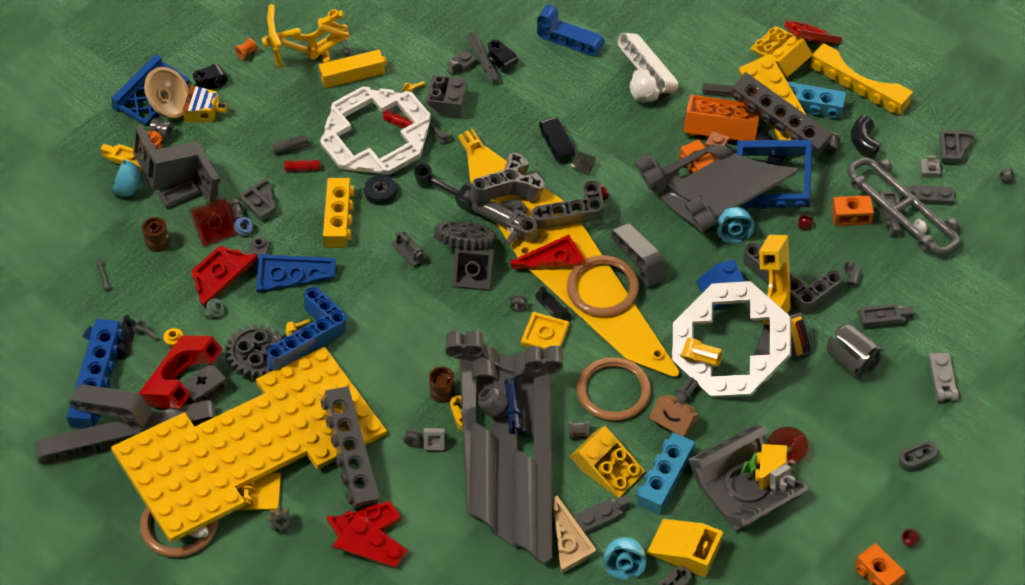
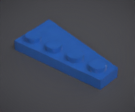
(288, 271)

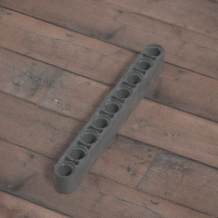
(104, 436)

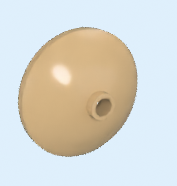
(166, 92)

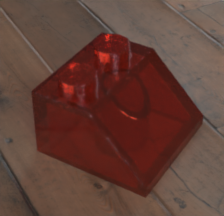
(213, 221)

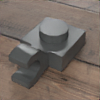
(462, 61)

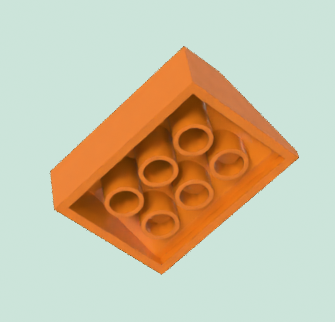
(721, 116)

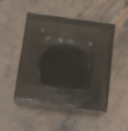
(583, 162)

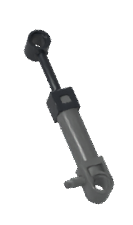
(514, 221)

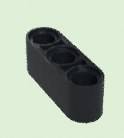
(556, 139)

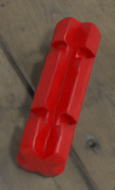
(396, 119)
(302, 165)

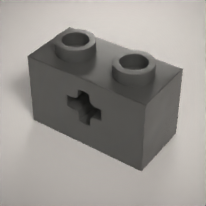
(205, 385)

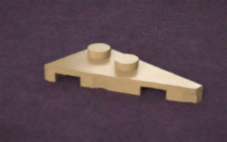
(572, 542)

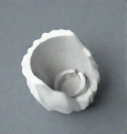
(643, 86)

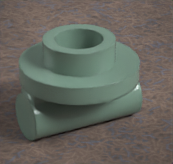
(214, 309)

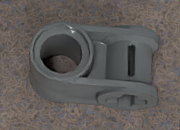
(763, 343)

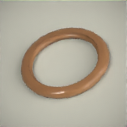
(609, 311)
(613, 362)
(157, 547)

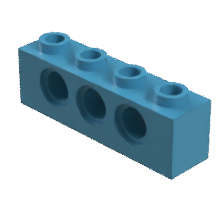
(819, 100)
(654, 499)

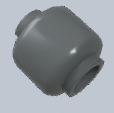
(492, 402)

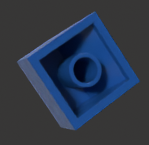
(721, 273)

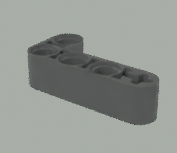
(567, 207)
(641, 252)
(112, 403)

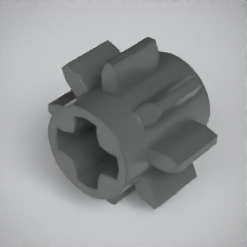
(275, 515)

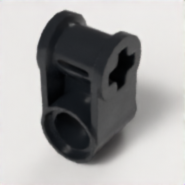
(501, 55)
(210, 77)

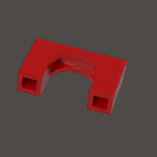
(162, 388)

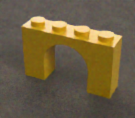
(775, 258)

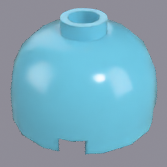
(127, 179)
(734, 225)
(624, 558)

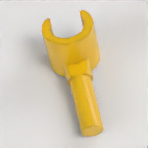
(411, 87)
(291, 327)

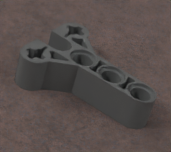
(508, 181)

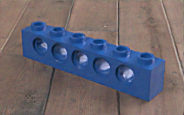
(100, 360)

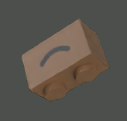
(674, 415)

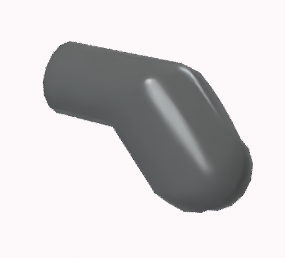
(853, 272)

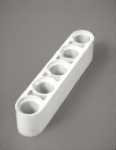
(645, 59)

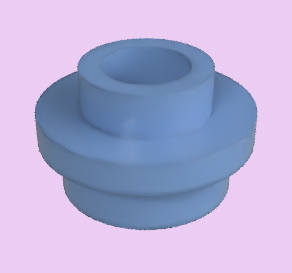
(246, 222)

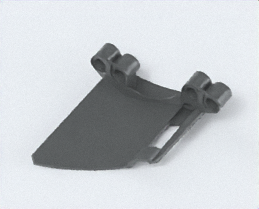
(713, 188)

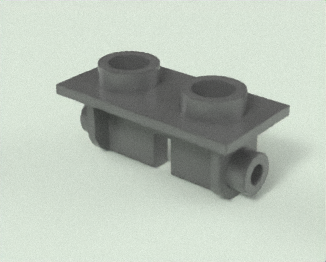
(408, 248)

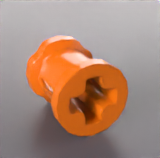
(246, 48)

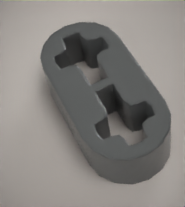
(672, 577)

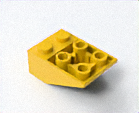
(785, 48)
(607, 462)
(686, 545)

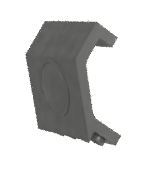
(735, 493)

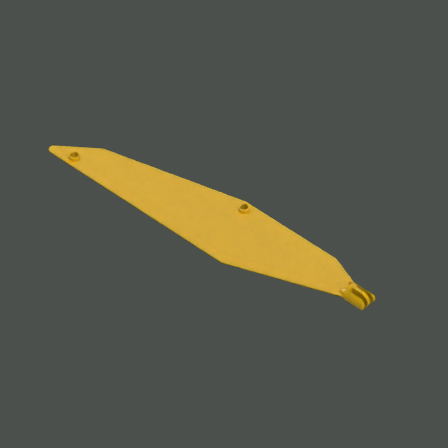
(595, 286)

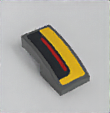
(800, 336)

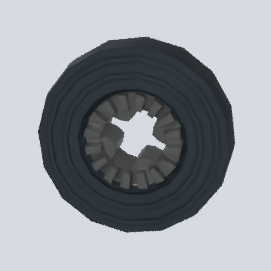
(380, 182)

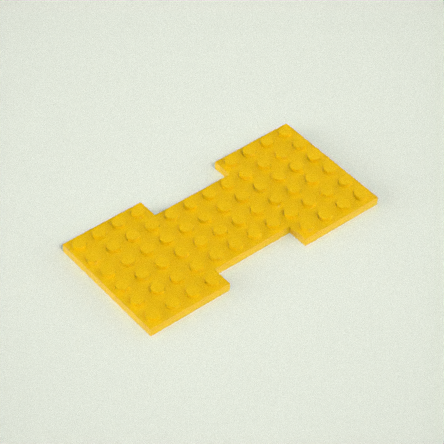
(194, 472)

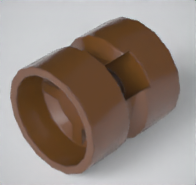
(155, 234)
(441, 384)

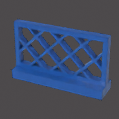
(135, 85)

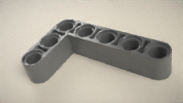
(803, 297)

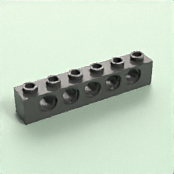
(778, 105)
(341, 399)

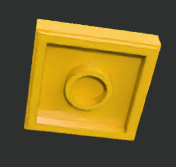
(544, 331)

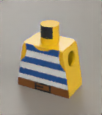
(202, 105)

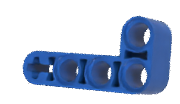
(566, 34)

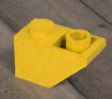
(769, 459)

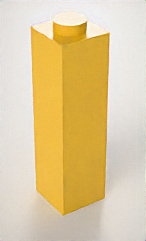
(352, 68)

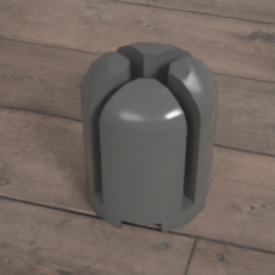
(854, 350)

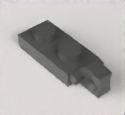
(932, 194)
(888, 219)
(885, 315)
(601, 514)

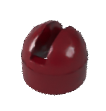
(805, 222)
(908, 539)

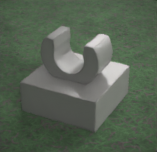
(930, 167)
(434, 438)
(781, 478)

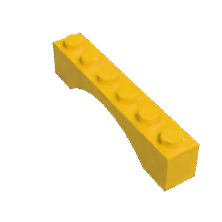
(889, 96)

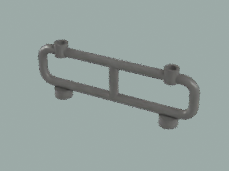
(883, 168)

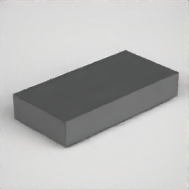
(179, 194)

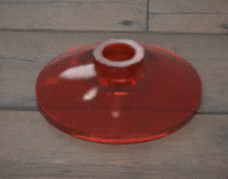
(792, 438)

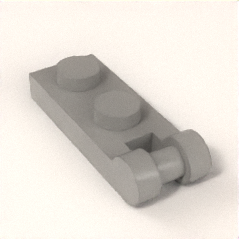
(943, 376)

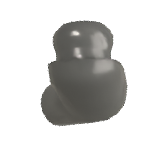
(515, 205)

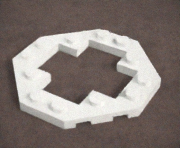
(367, 160)
(761, 366)

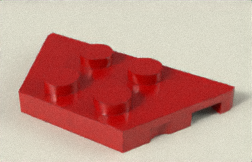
(811, 32)
(220, 271)

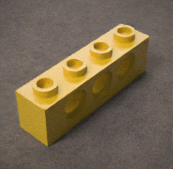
(337, 213)

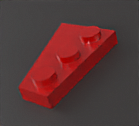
(380, 515)
(369, 542)

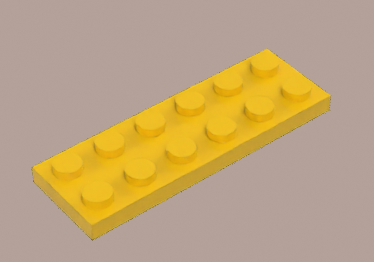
(769, 74)

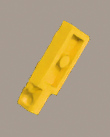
(118, 154)

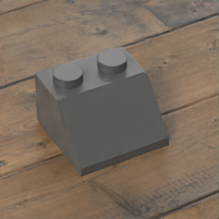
(473, 267)

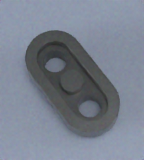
(257, 249)
(916, 455)

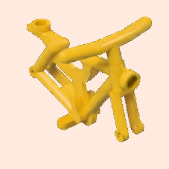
(314, 49)

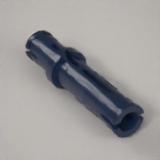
(513, 412)

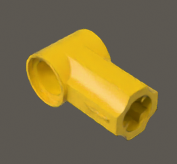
(697, 351)

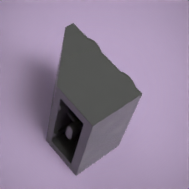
(447, 95)

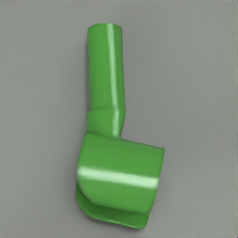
(750, 466)

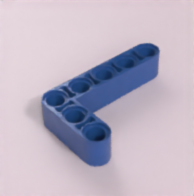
(328, 325)

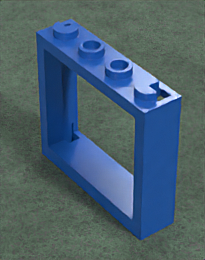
(780, 148)

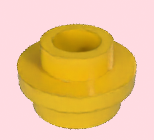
(168, 339)

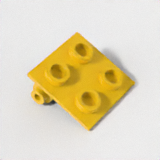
(262, 493)

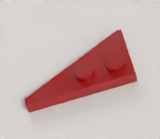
(557, 253)

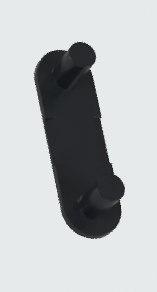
(552, 305)
(125, 345)

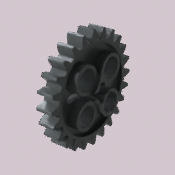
(464, 235)
(254, 351)

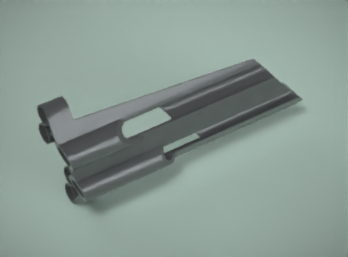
(501, 482)

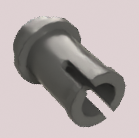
(235, 208)

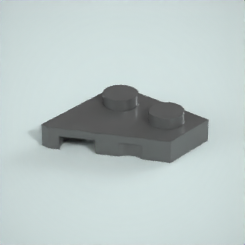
(954, 145)
(259, 199)

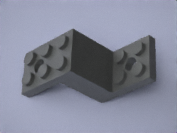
(175, 165)

